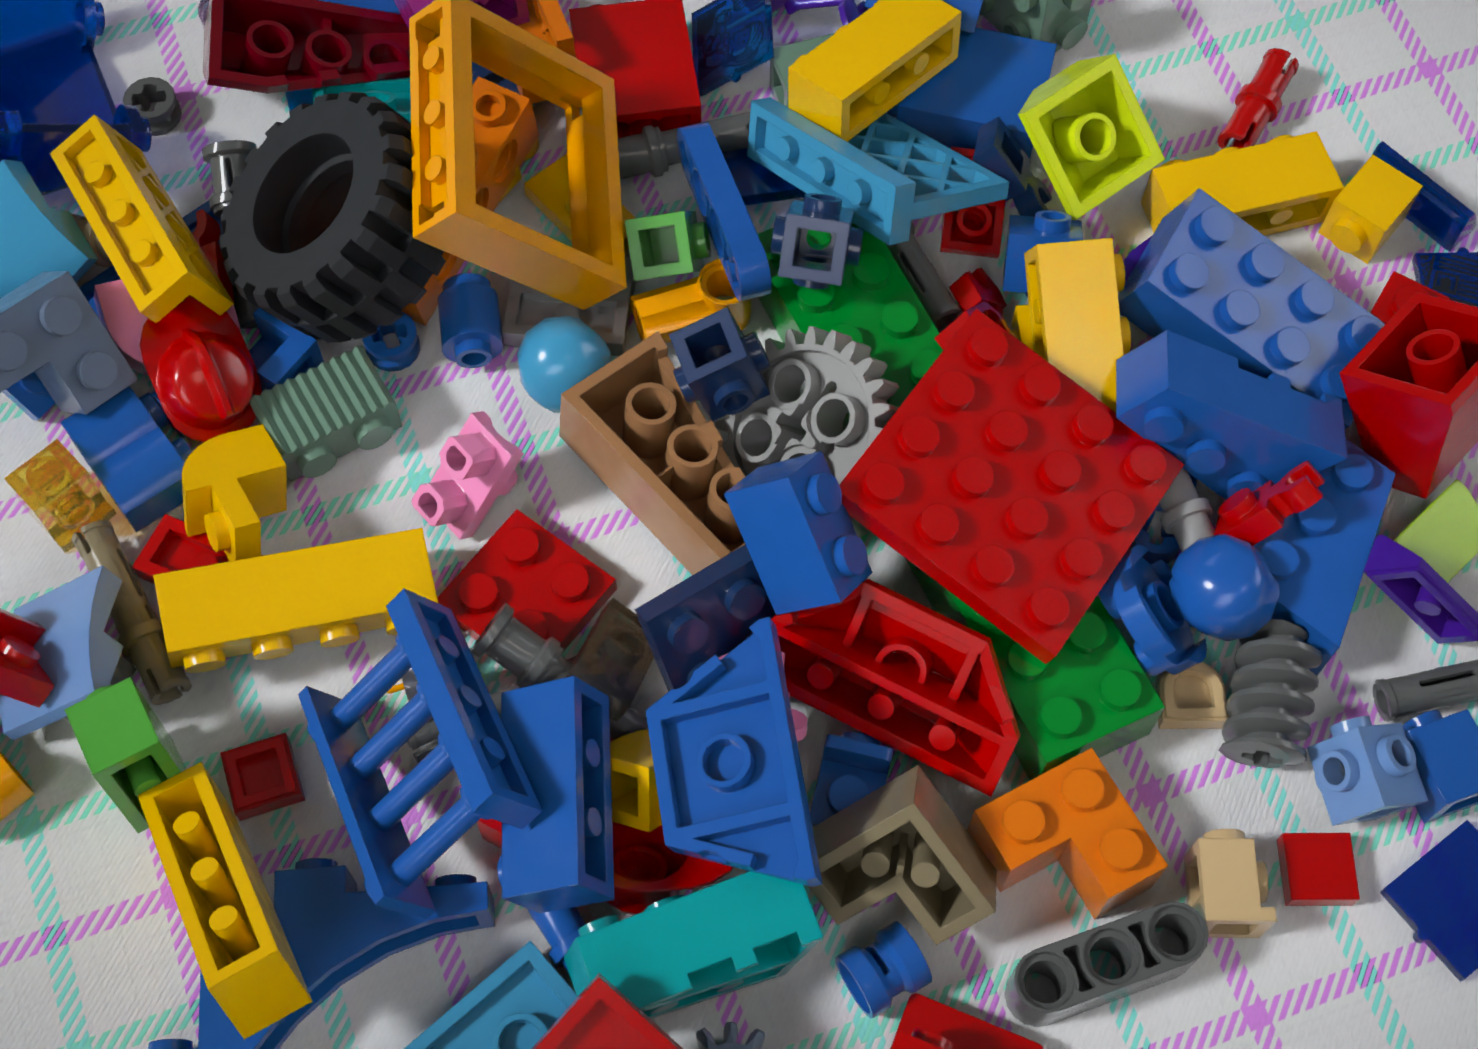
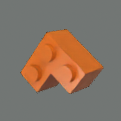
(1074, 819)

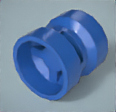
(883, 969)

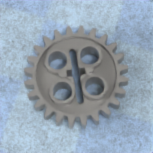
(837, 382)

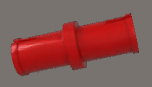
(1259, 100)

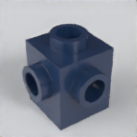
(811, 263)
(720, 365)

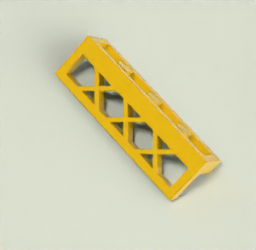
(137, 222)

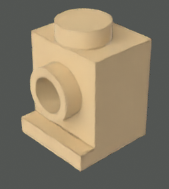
(1228, 885)

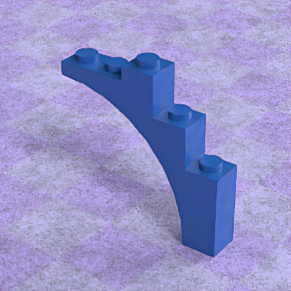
(338, 937)

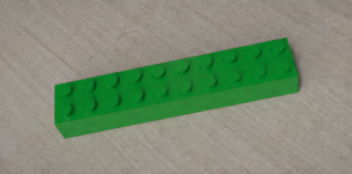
(1094, 685)

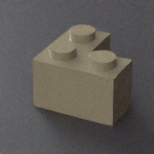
(905, 844)

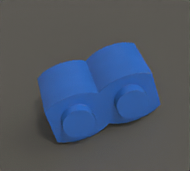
(132, 455)

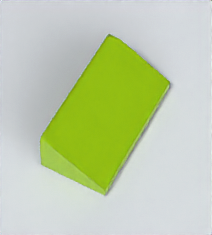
(1445, 532)

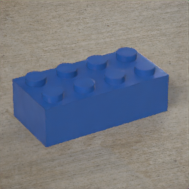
(1246, 297)

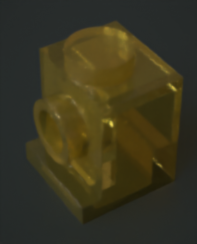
(59, 493)

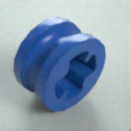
(400, 356)

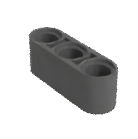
(1129, 941)

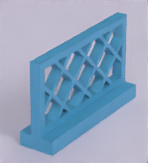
(882, 172)

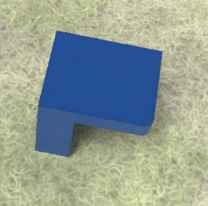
(282, 351)

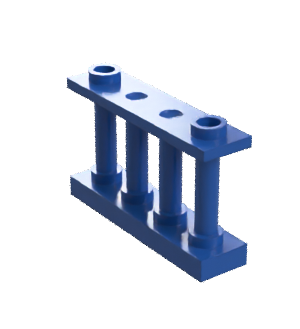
(468, 738)

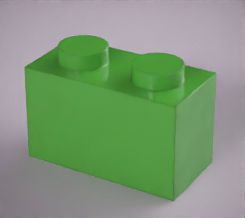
(124, 745)

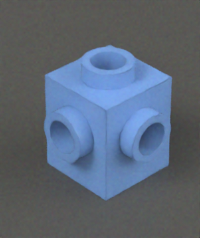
(1366, 771)

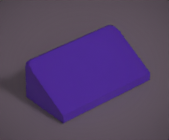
(1421, 592)

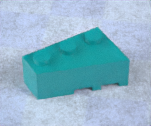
(698, 943)

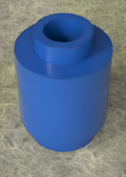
(469, 320)

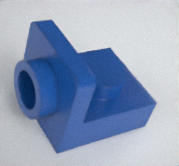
(848, 771)

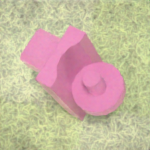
(471, 476)

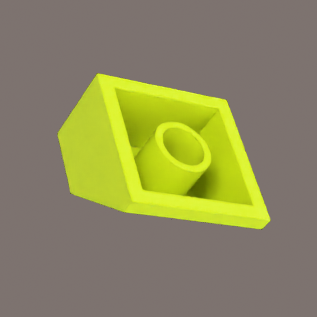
(1089, 133)

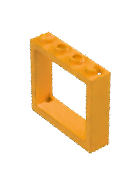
(444, 206)

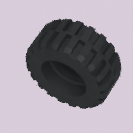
(327, 220)

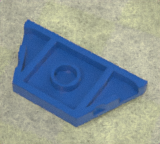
(734, 765)

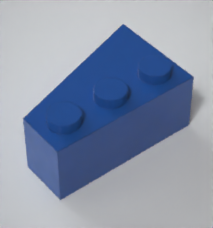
(1222, 419)
(1326, 548)

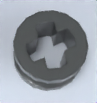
(166, 110)

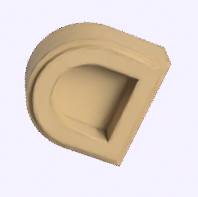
(1192, 699)

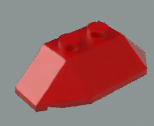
(904, 680)

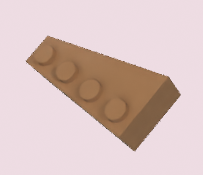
(655, 452)

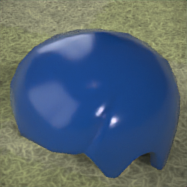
(1223, 587)

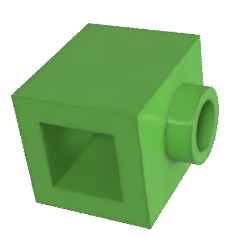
(667, 244)

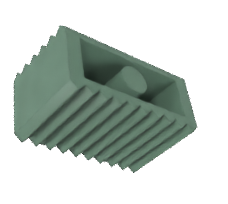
(327, 413)

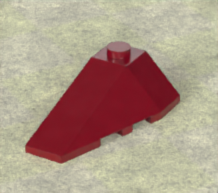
(301, 45)

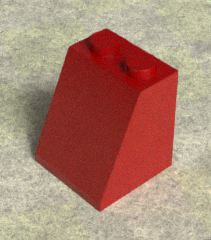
(1418, 391)

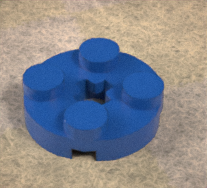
(1144, 601)

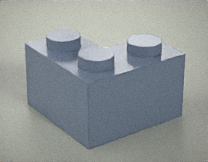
(59, 337)

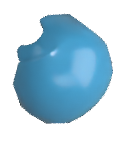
(557, 357)

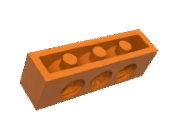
(502, 139)

